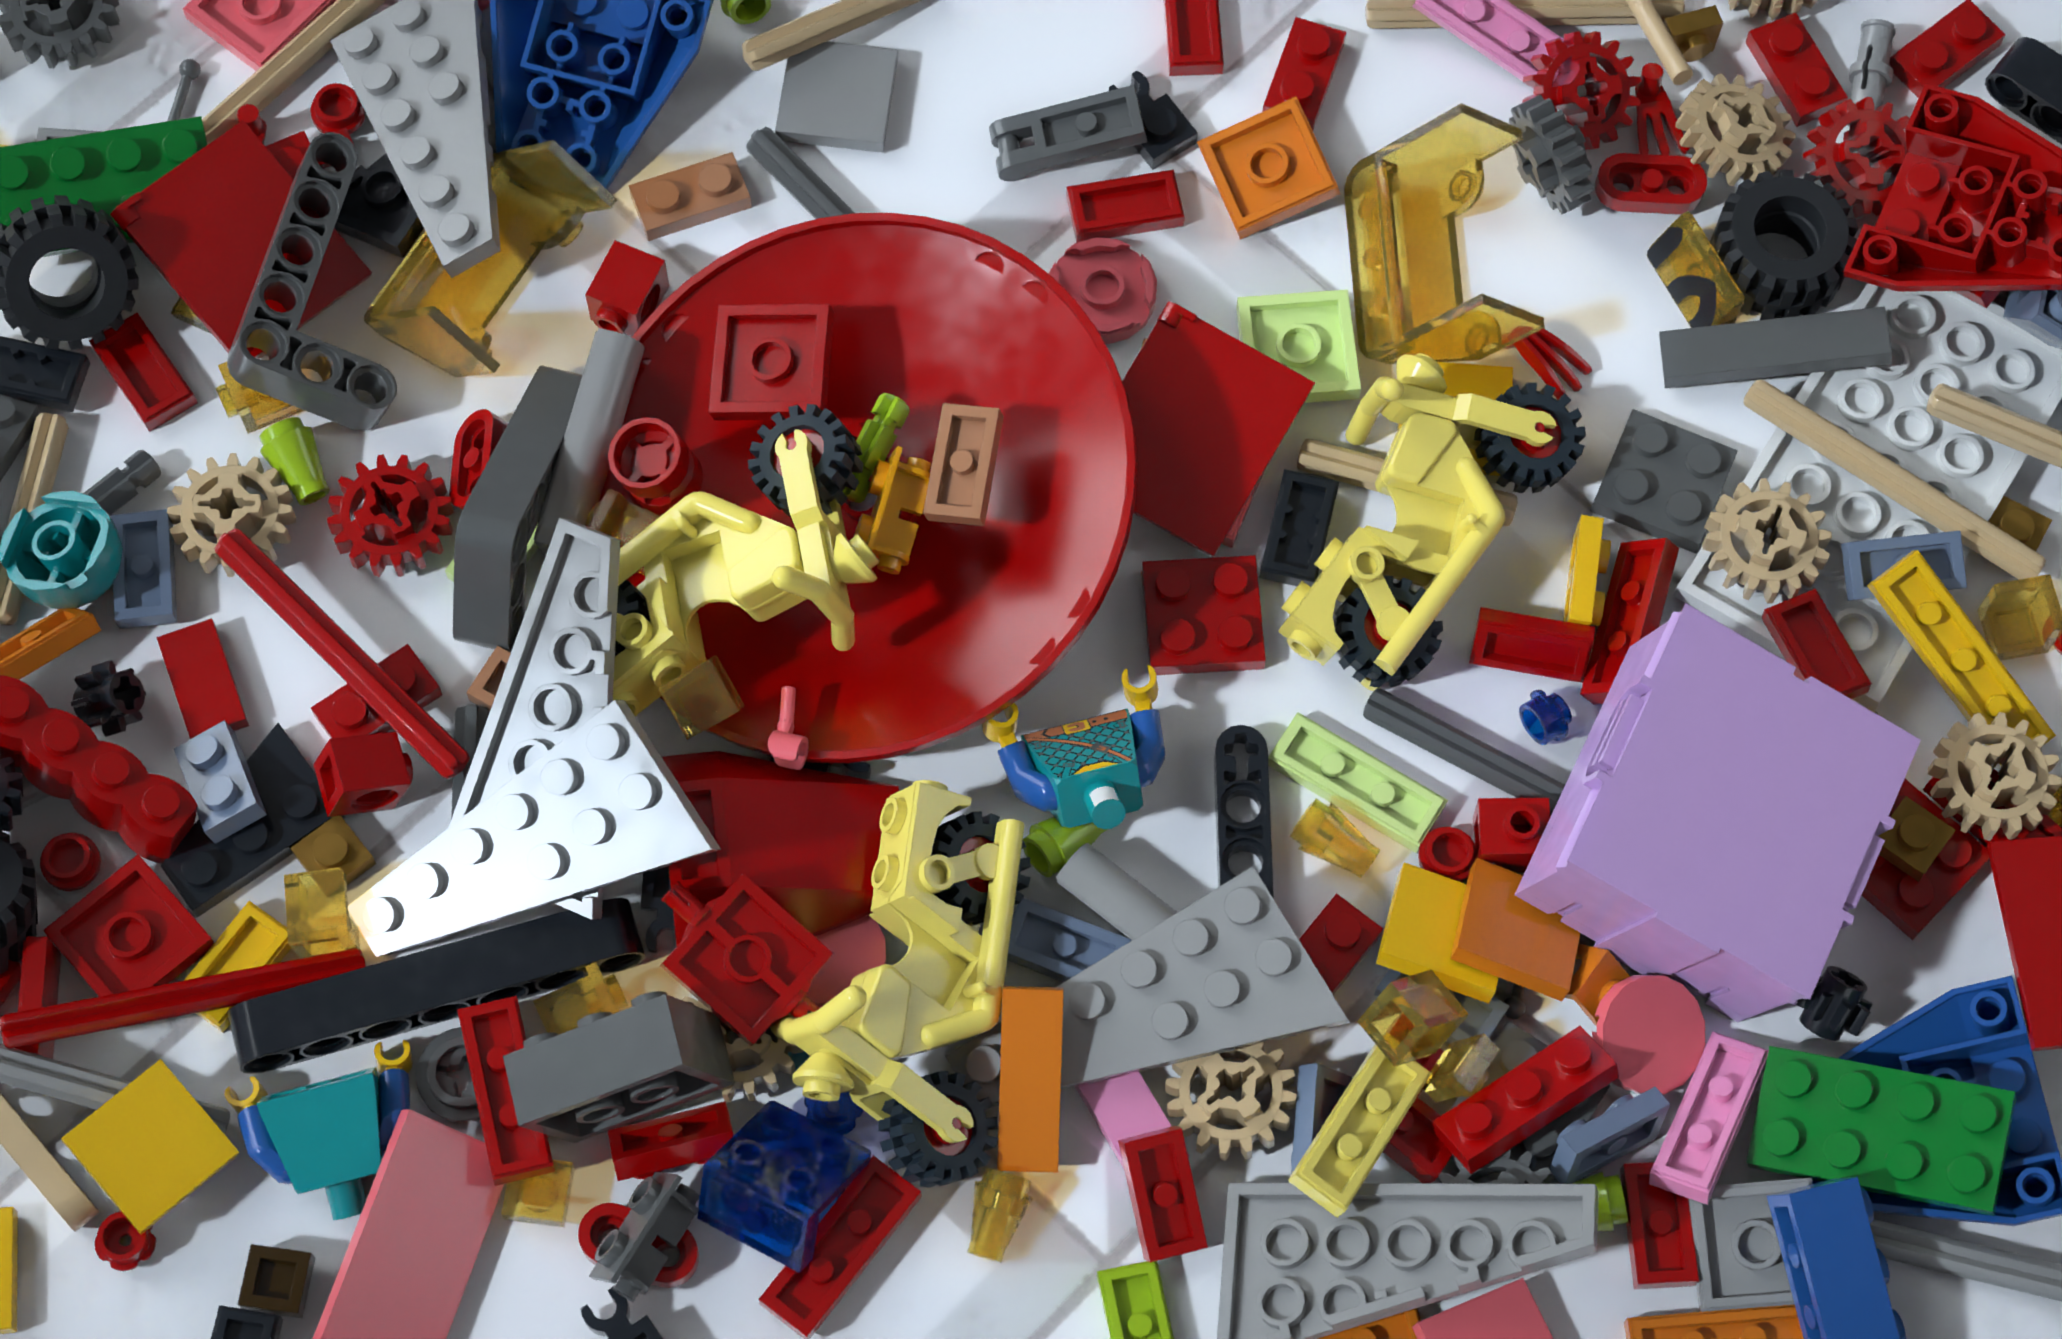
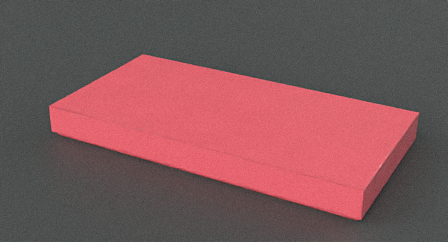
(414, 1236)

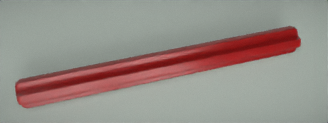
(342, 653)
(170, 999)

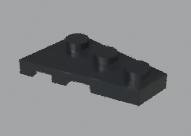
(379, 209)
(294, 808)

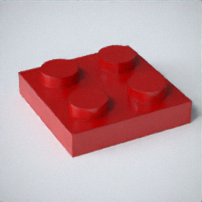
(770, 360)
(1203, 615)
(1914, 903)
(129, 933)

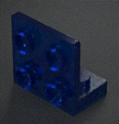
(777, 1181)

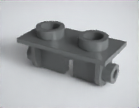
(628, 1251)

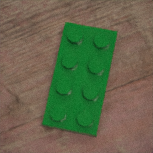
(95, 166)
(1884, 1125)

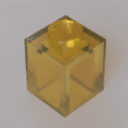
(1412, 1017)

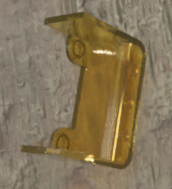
(1406, 246)
(445, 318)

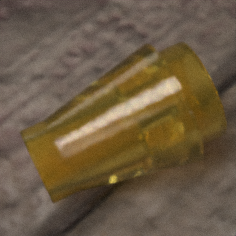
(1333, 838)
(997, 1211)

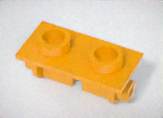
(897, 488)

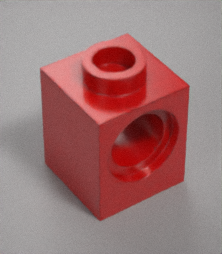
(626, 289)
(363, 773)

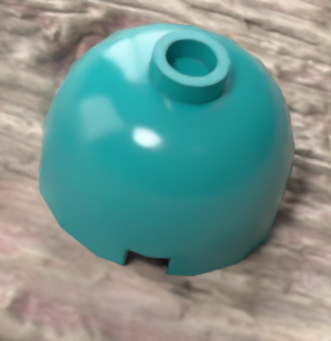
(62, 551)

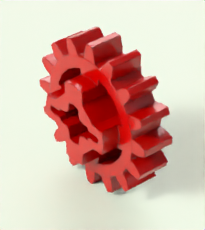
(1577, 66)
(1875, 139)
(372, 533)

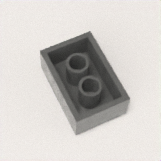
(618, 1067)

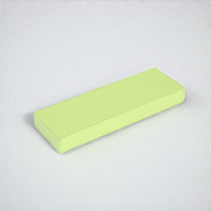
(1356, 782)

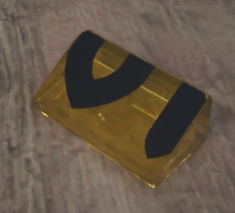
(1695, 274)

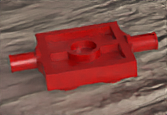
(744, 957)

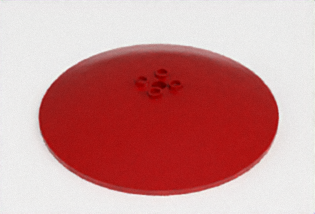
(978, 607)

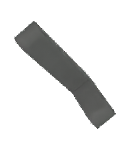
(291, 287)
(505, 512)

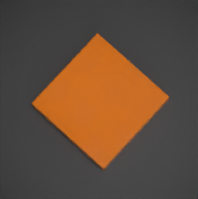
(1268, 168)
(1512, 936)

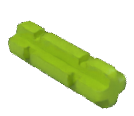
(877, 439)

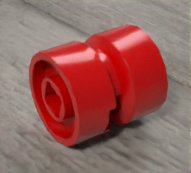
(654, 464)

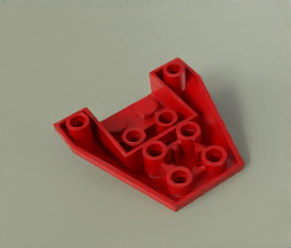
(1968, 205)
(791, 831)

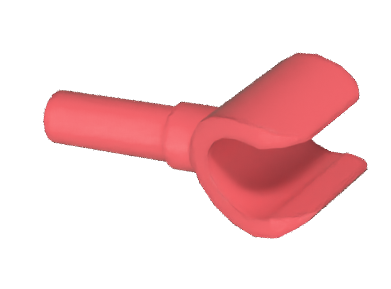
(788, 748)

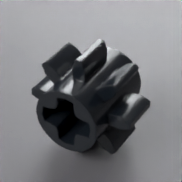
(108, 698)
(1836, 1005)

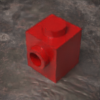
(1509, 830)

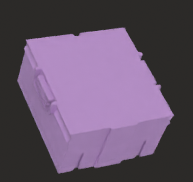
(1720, 818)

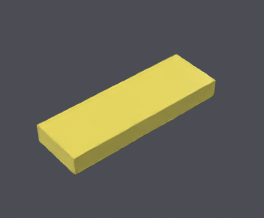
(1358, 1131)

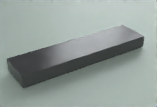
(1775, 347)

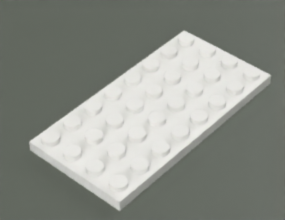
(1933, 342)

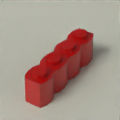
(97, 776)

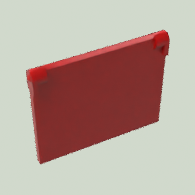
(212, 227)
(1205, 424)
(2030, 903)

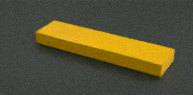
(1953, 645)

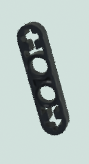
(1234, 835)

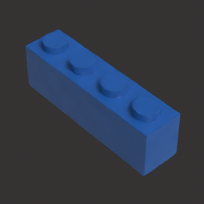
(1834, 1261)

